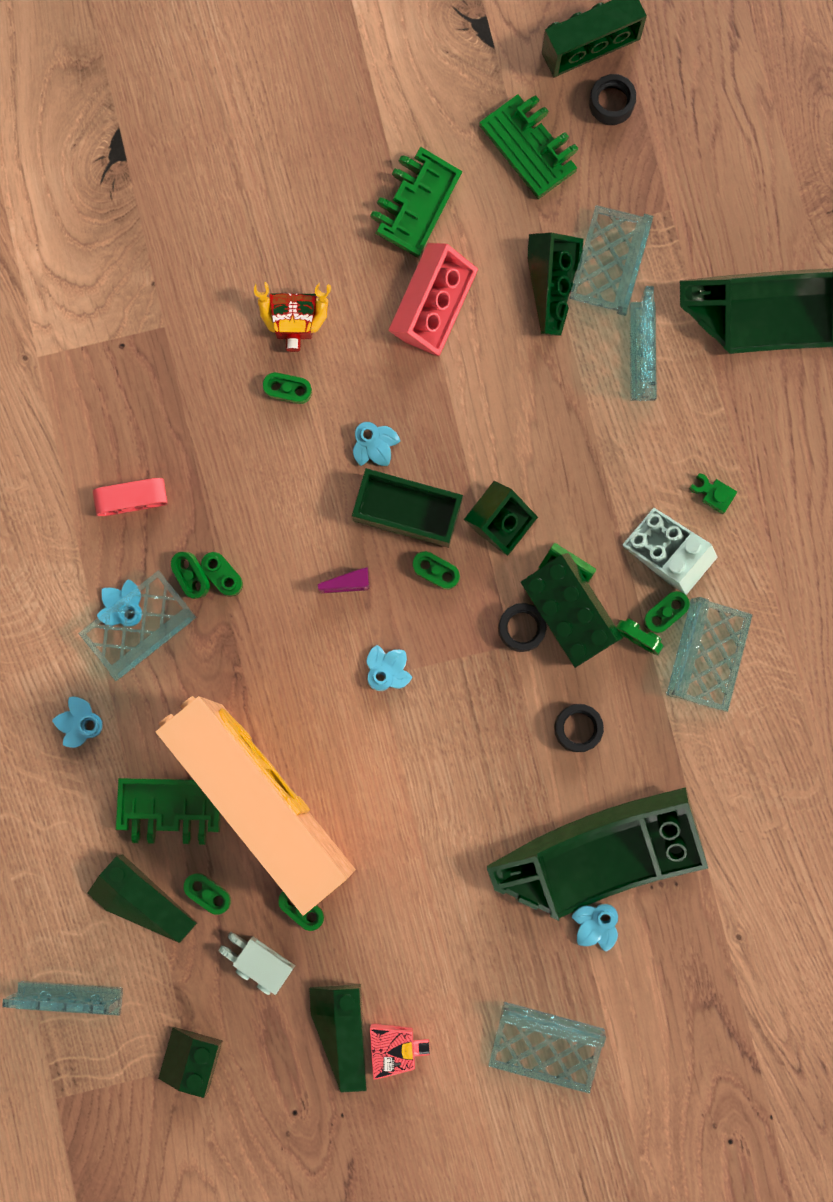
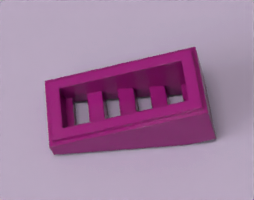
(349, 582)

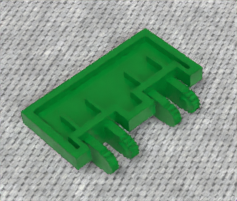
(528, 149)
(420, 201)
(167, 803)

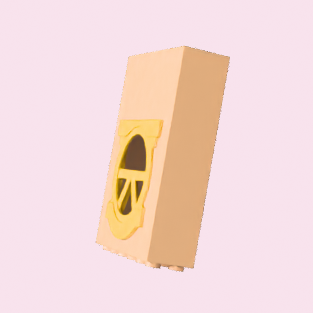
(255, 801)

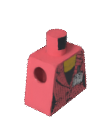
(394, 1050)

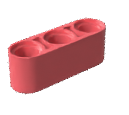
(130, 497)

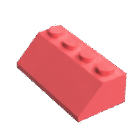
(433, 298)

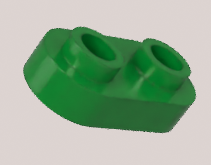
(288, 388)
(437, 569)
(222, 573)
(189, 577)
(666, 613)
(631, 631)
(207, 894)
(301, 920)

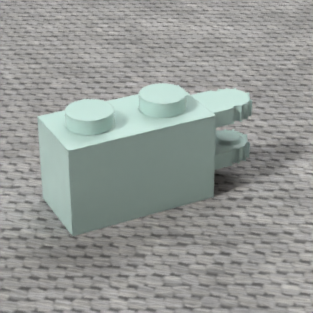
(258, 963)

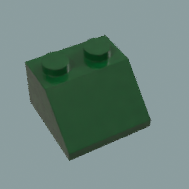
(501, 517)
(190, 1062)

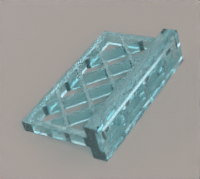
(632, 264)
(643, 347)
(152, 642)
(688, 650)
(66, 998)
(556, 1027)

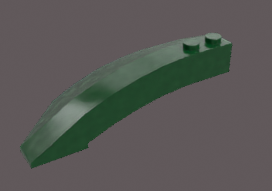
(763, 309)
(603, 855)

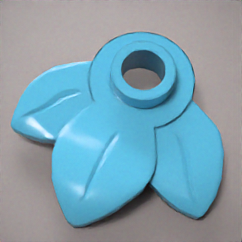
(375, 448)
(111, 596)
(390, 666)
(75, 722)
(594, 929)

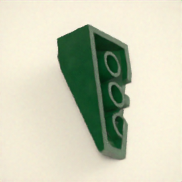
(552, 269)
(133, 896)
(340, 1027)

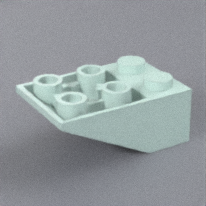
(671, 550)

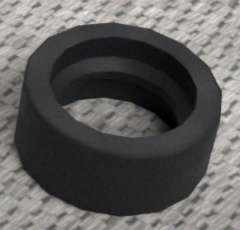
(612, 81)
(503, 629)
(592, 714)

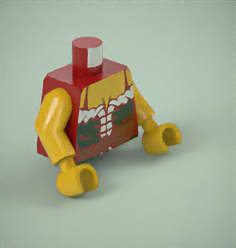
(293, 315)

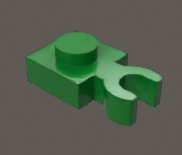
(716, 495)

